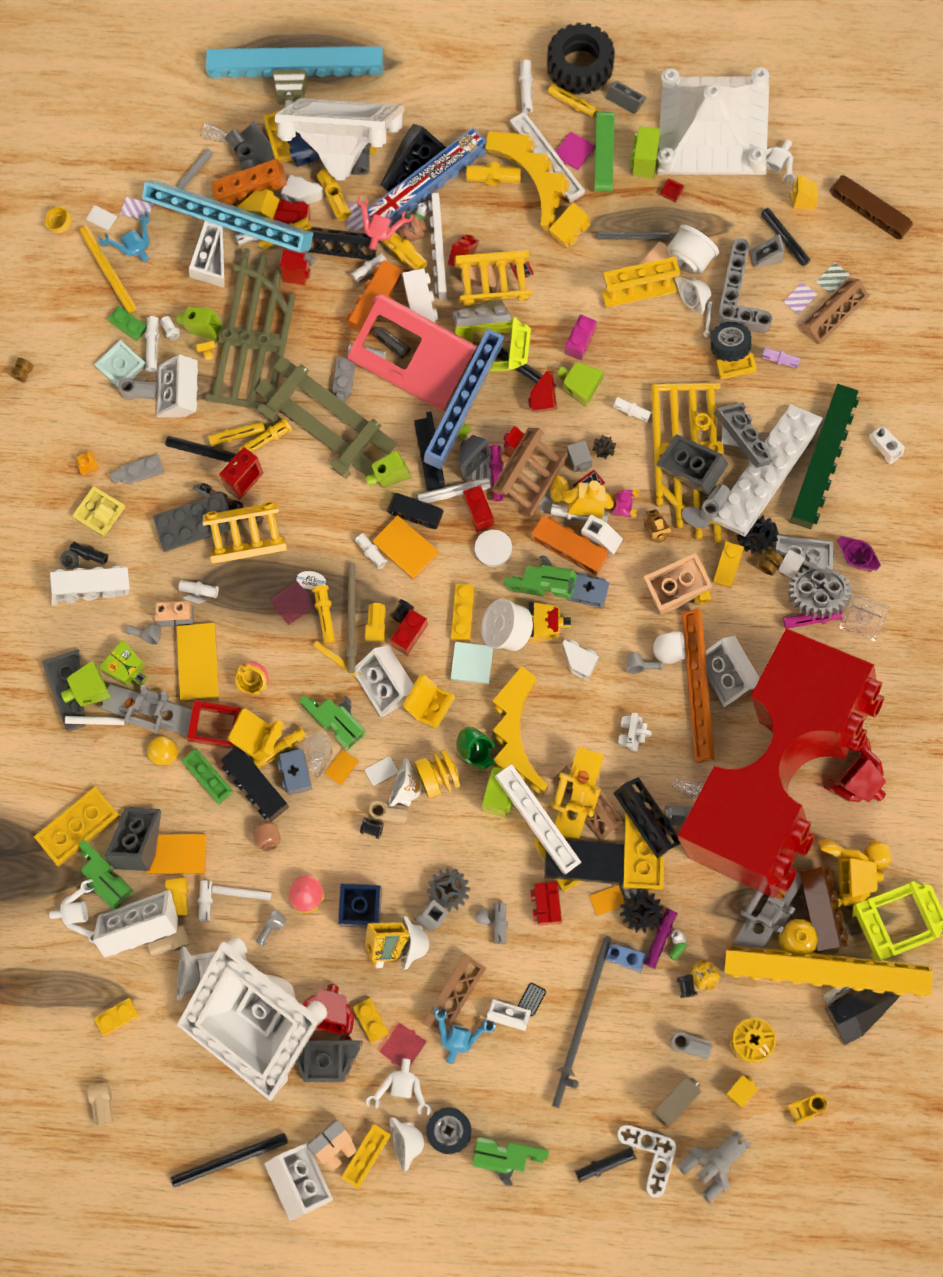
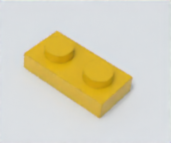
(738, 368)
(116, 1017)
(371, 1020)

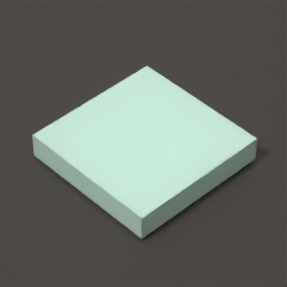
(120, 363)
(471, 663)

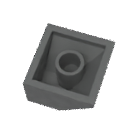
(472, 454)

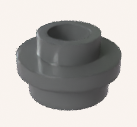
(65, 562)

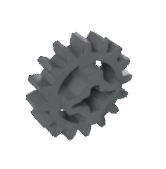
(437, 885)

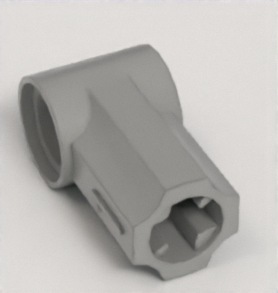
(139, 389)
(714, 502)
(693, 1045)

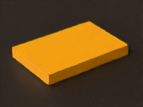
(405, 547)
(179, 854)

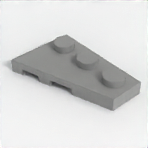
(482, 314)
(816, 553)

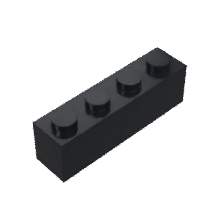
(254, 783)

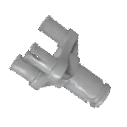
(715, 1164)

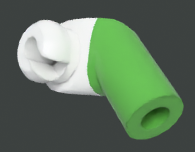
(420, 212)
(679, 944)

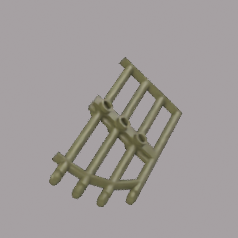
(250, 339)

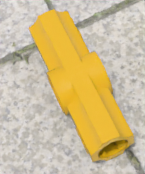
(493, 174)
(337, 201)
(404, 252)

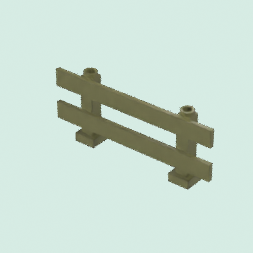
(350, 454)

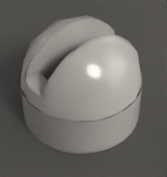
(483, 917)

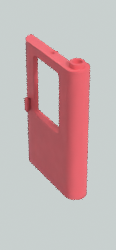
(436, 363)

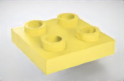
(98, 511)

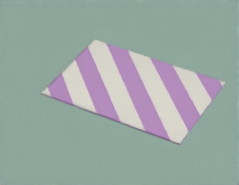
(135, 207)
(355, 221)
(800, 298)

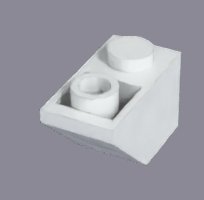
(301, 190)
(602, 534)
(580, 661)

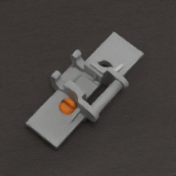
(148, 703)
(771, 917)

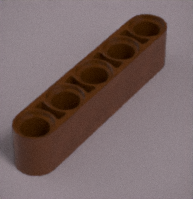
(871, 207)

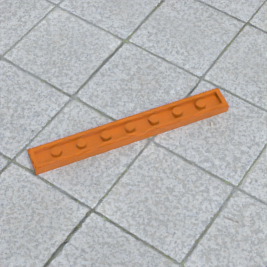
(698, 686)

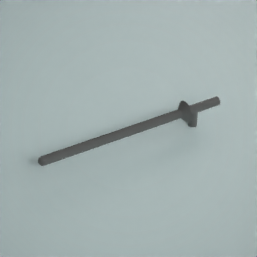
(567, 1070)

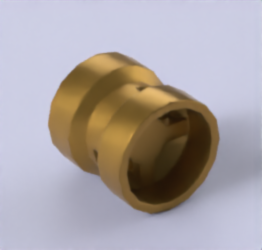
(21, 369)
(770, 562)

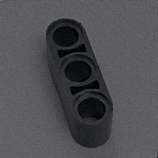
(415, 511)

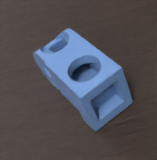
(626, 957)

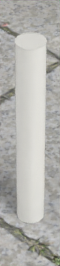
(94, 720)
(241, 893)

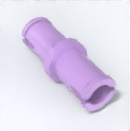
(780, 358)

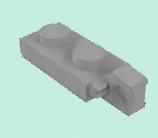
(343, 378)
(138, 470)

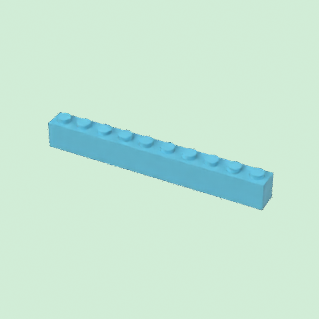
(315, 60)
(227, 216)

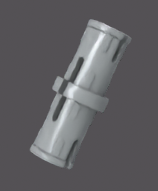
(500, 923)

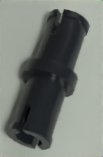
(89, 553)

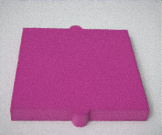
(574, 150)

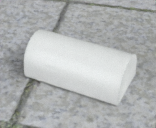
(508, 1015)

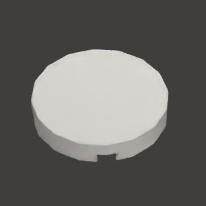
(493, 548)

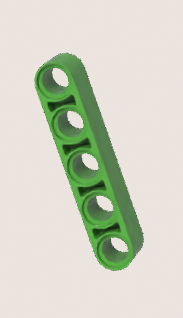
(604, 152)

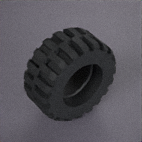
(580, 38)

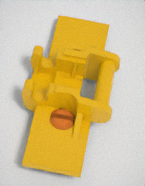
(584, 795)

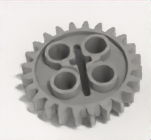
(819, 592)

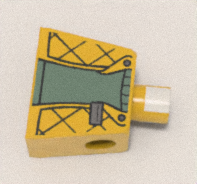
(385, 942)

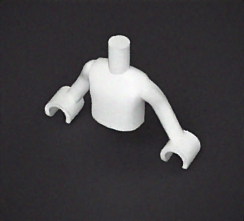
(779, 158)
(75, 912)
(402, 1086)

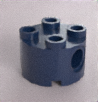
(302, 151)

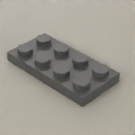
(185, 523)

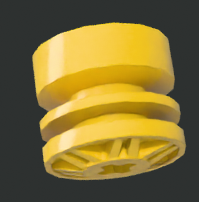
(437, 773)
(749, 1052)

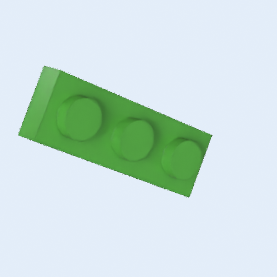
(207, 776)

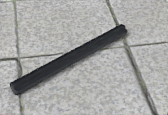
(229, 1160)

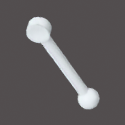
(706, 333)

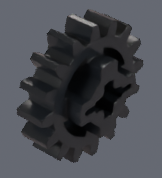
(759, 536)
(650, 910)

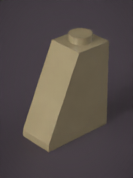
(677, 1101)

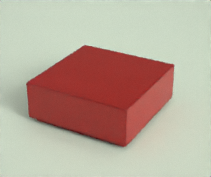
(672, 190)

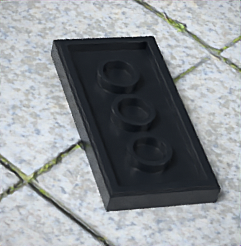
(598, 863)

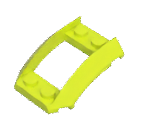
(518, 344)
(874, 927)

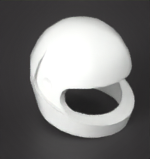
(670, 647)

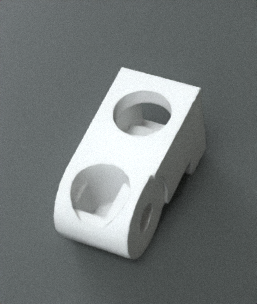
(887, 444)

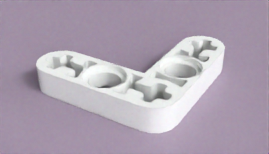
(658, 1156)

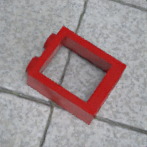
(242, 476)
(194, 722)

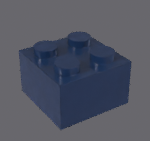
(359, 905)

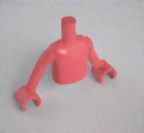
(379, 225)

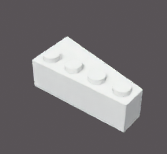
(88, 584)

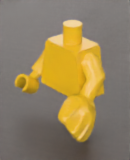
(582, 500)
(856, 873)

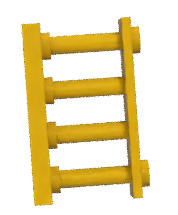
(501, 260)
(640, 282)
(239, 549)

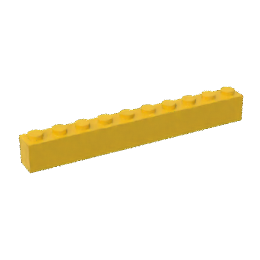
(829, 970)

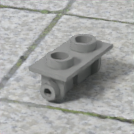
(677, 814)

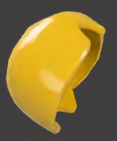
(58, 220)
(162, 751)

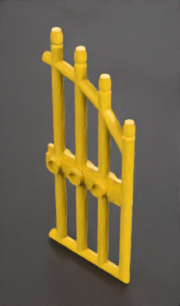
(659, 448)

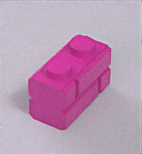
(580, 337)

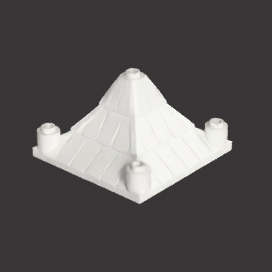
(713, 124)
(339, 129)
(249, 1019)

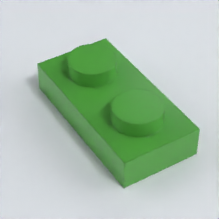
(127, 323)

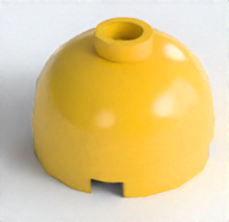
(798, 937)

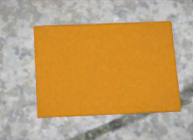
(341, 767)
(607, 900)

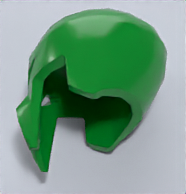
(475, 748)

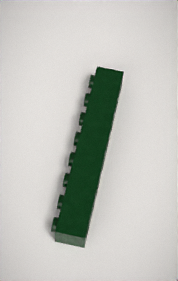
(824, 456)

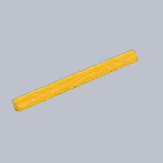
(107, 269)

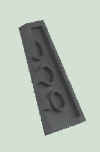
(741, 430)
(57, 672)

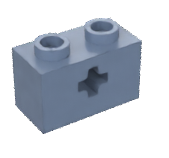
(596, 596)
(300, 782)

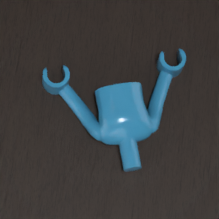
(132, 242)
(459, 1037)

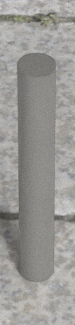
(196, 167)

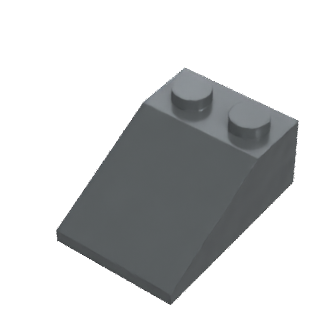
(693, 464)
(135, 839)

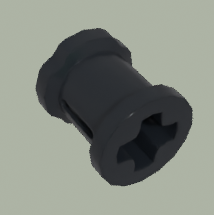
(401, 611)
(371, 828)
(686, 986)

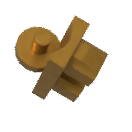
(656, 526)

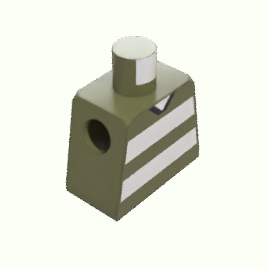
(290, 85)

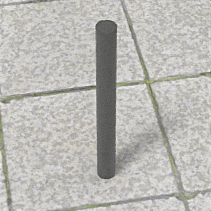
(633, 235)

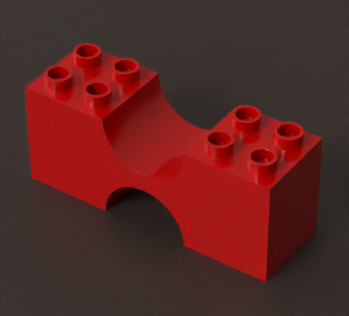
(815, 709)

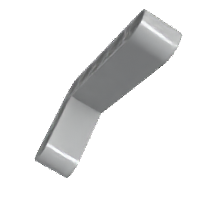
(733, 290)

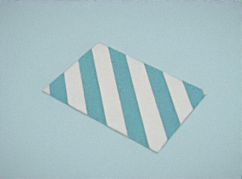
(833, 278)

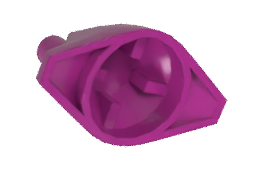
(858, 554)

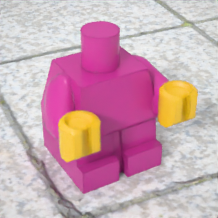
(623, 503)

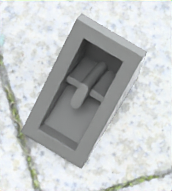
(768, 253)

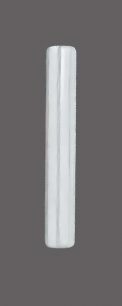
(452, 491)

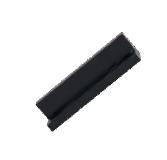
(341, 236)
(425, 431)
(645, 818)

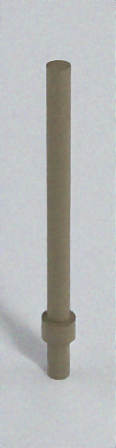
(351, 652)

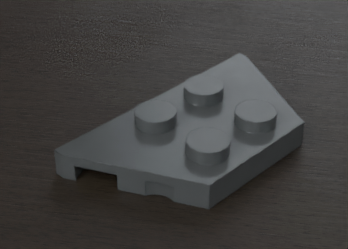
(328, 1060)

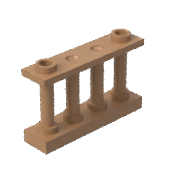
(514, 468)

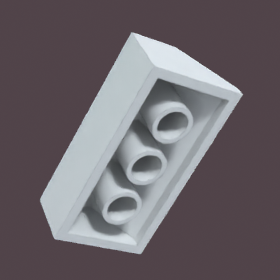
(136, 924)

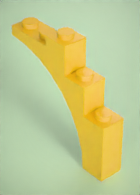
(519, 150)
(511, 703)

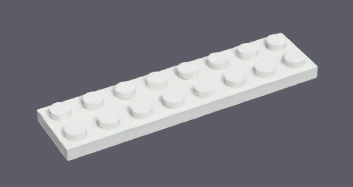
(759, 484)

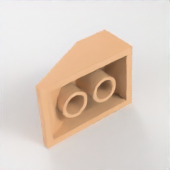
(677, 583)

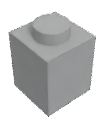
(579, 456)
(431, 915)

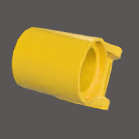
(806, 1109)

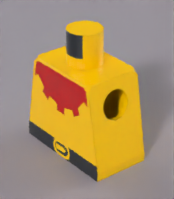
(546, 622)

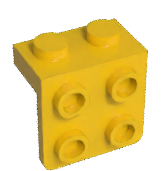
(428, 702)
(254, 734)

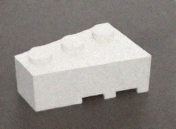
(208, 257)
(418, 294)

